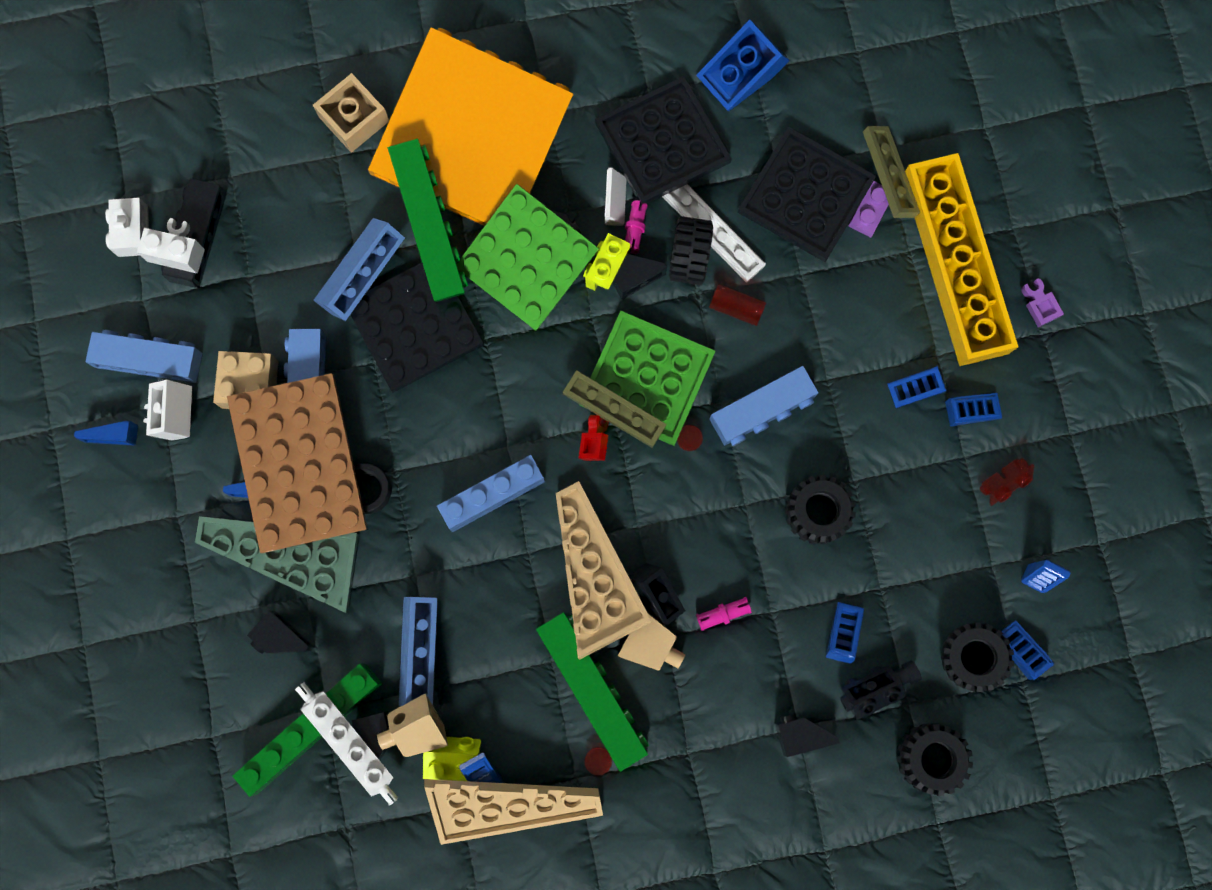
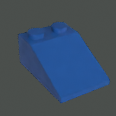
(742, 66)

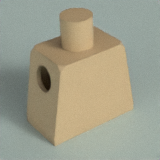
(652, 646)
(414, 728)

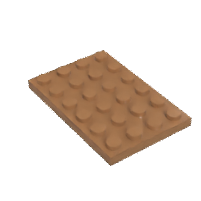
(297, 463)

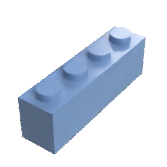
(359, 269)
(305, 354)
(143, 356)
(763, 406)
(491, 493)
(417, 648)

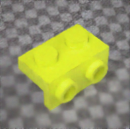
(607, 262)
(445, 761)

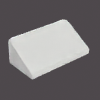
(615, 198)

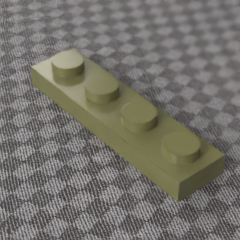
(891, 172)
(614, 409)

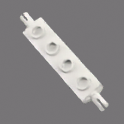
(346, 743)

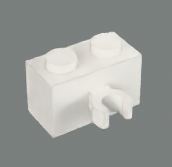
(126, 224)
(171, 248)
(169, 410)

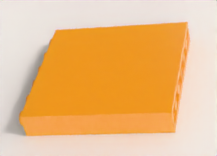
(479, 121)

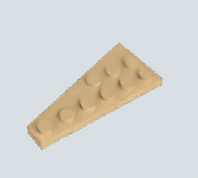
(598, 585)
(487, 809)

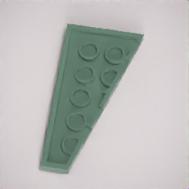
(315, 568)

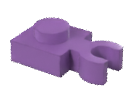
(1042, 307)

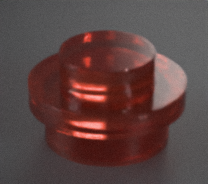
(690, 438)
(598, 761)

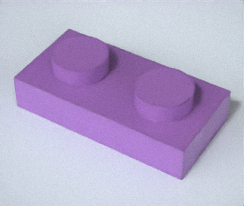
(870, 210)

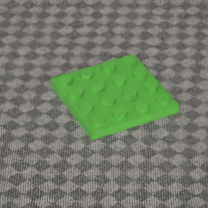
(526, 257)
(653, 370)

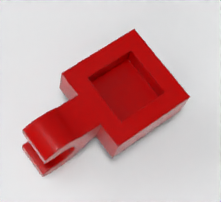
(594, 443)

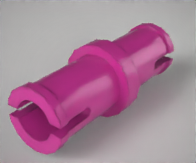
(635, 226)
(723, 613)

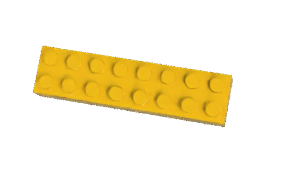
(960, 261)

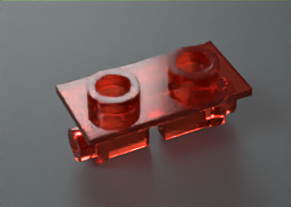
(737, 305)
(1017, 475)

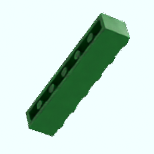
(426, 220)
(593, 693)
(302, 734)

